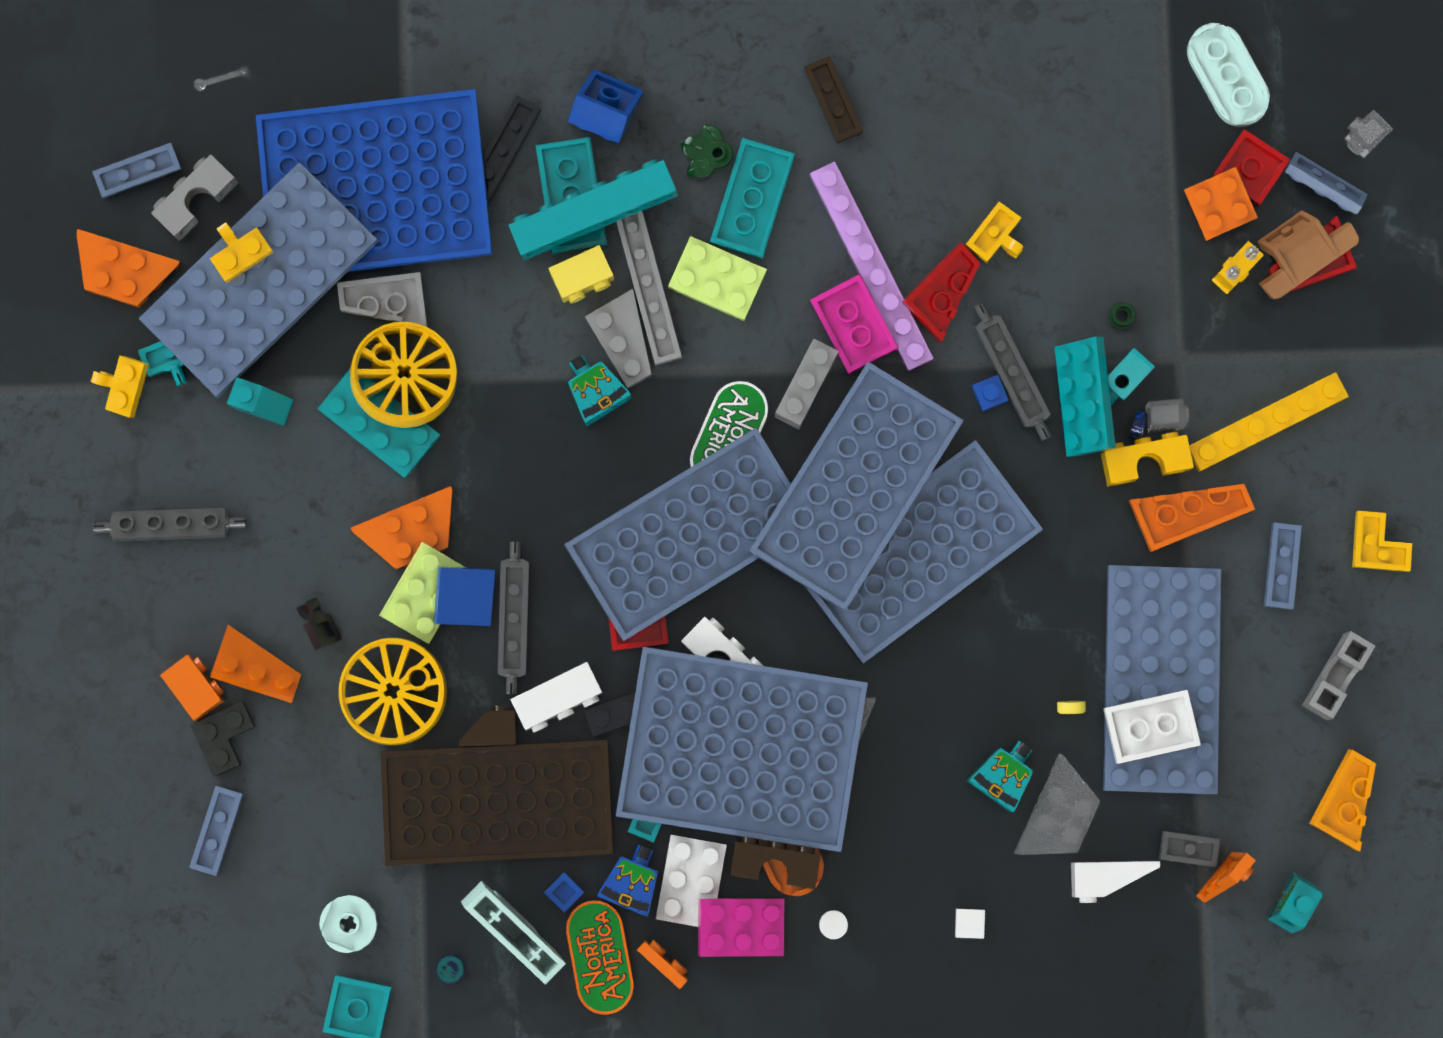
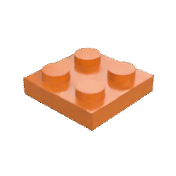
(1220, 203)
(672, 970)

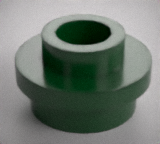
(1128, 310)

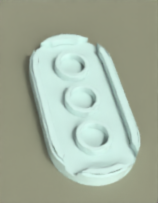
(1228, 74)

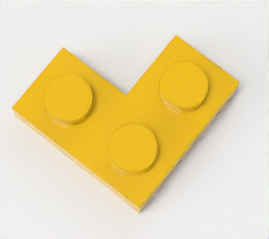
(1372, 551)

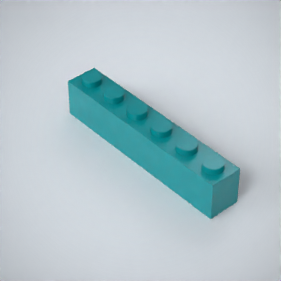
(593, 209)

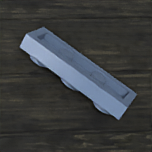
(137, 170)
(1326, 183)
(1282, 566)
(216, 830)

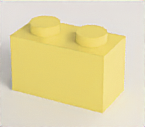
(581, 275)

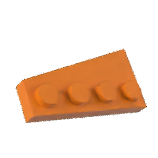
(1181, 515)

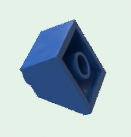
(605, 106)

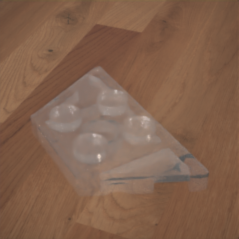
(1059, 814)

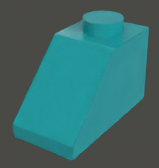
(260, 401)

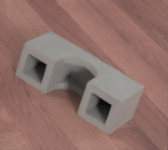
(207, 178)
(806, 384)
(1330, 687)

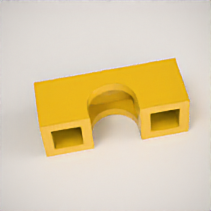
(1171, 454)

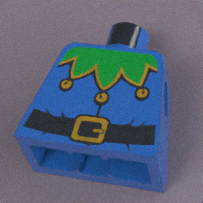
(631, 882)

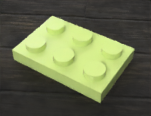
(717, 278)
(414, 596)

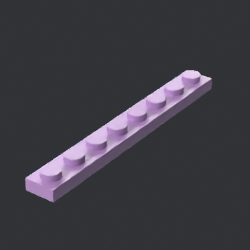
(871, 265)

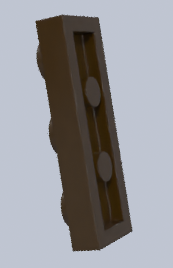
(833, 99)

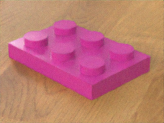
(854, 324)
(740, 927)

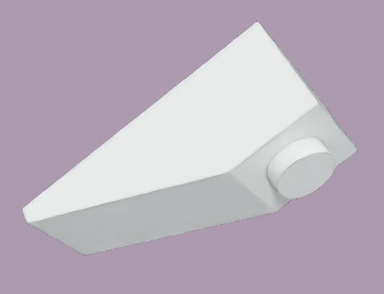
(1103, 878)

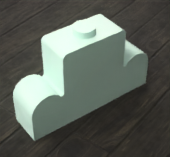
(513, 931)

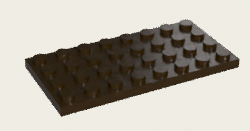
(496, 803)

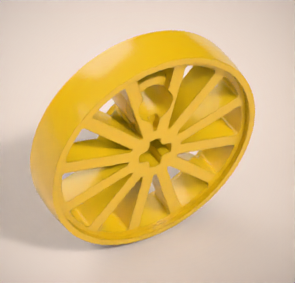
(390, 370)
(397, 680)

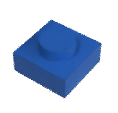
(990, 393)
(564, 892)

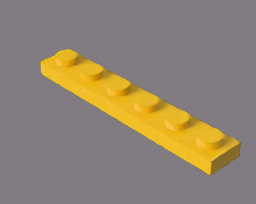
(1267, 421)

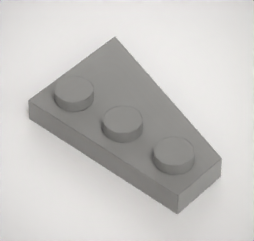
(622, 338)

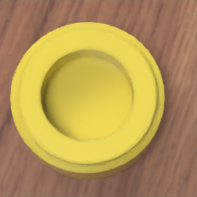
(1071, 707)

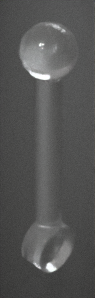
(200, 85)

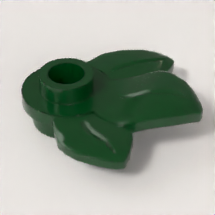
(702, 152)

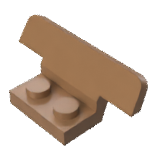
(1302, 250)

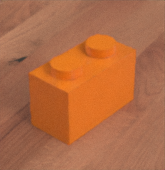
(193, 687)

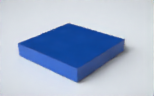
(464, 596)

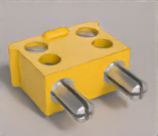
(1237, 268)

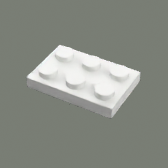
(1151, 726)
(690, 873)

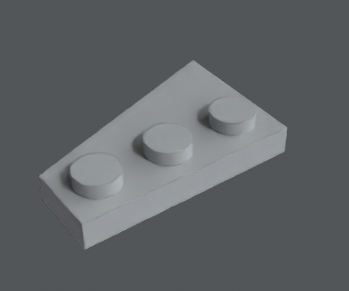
(385, 298)

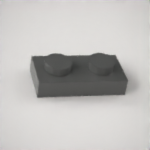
(1189, 849)

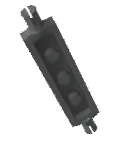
(1012, 371)
(169, 524)
(513, 618)

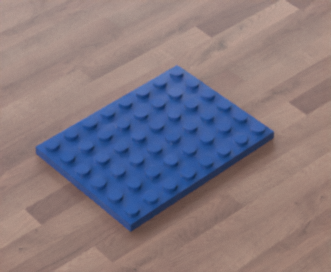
(397, 166)

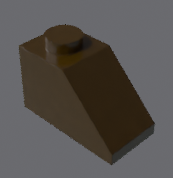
(493, 729)

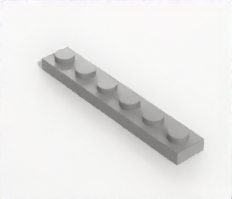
(649, 289)

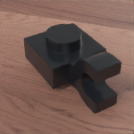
(320, 628)

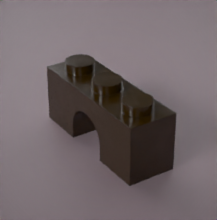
(800, 864)

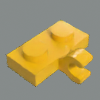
(995, 233)
(240, 253)
(124, 384)

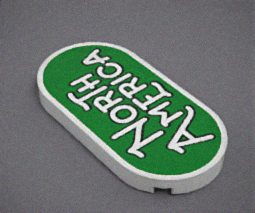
(733, 413)

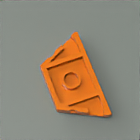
(121, 269)
(402, 530)

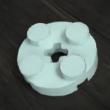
(356, 938)

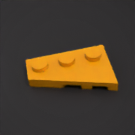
(1345, 800)

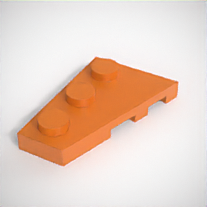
(253, 668)
(1232, 870)

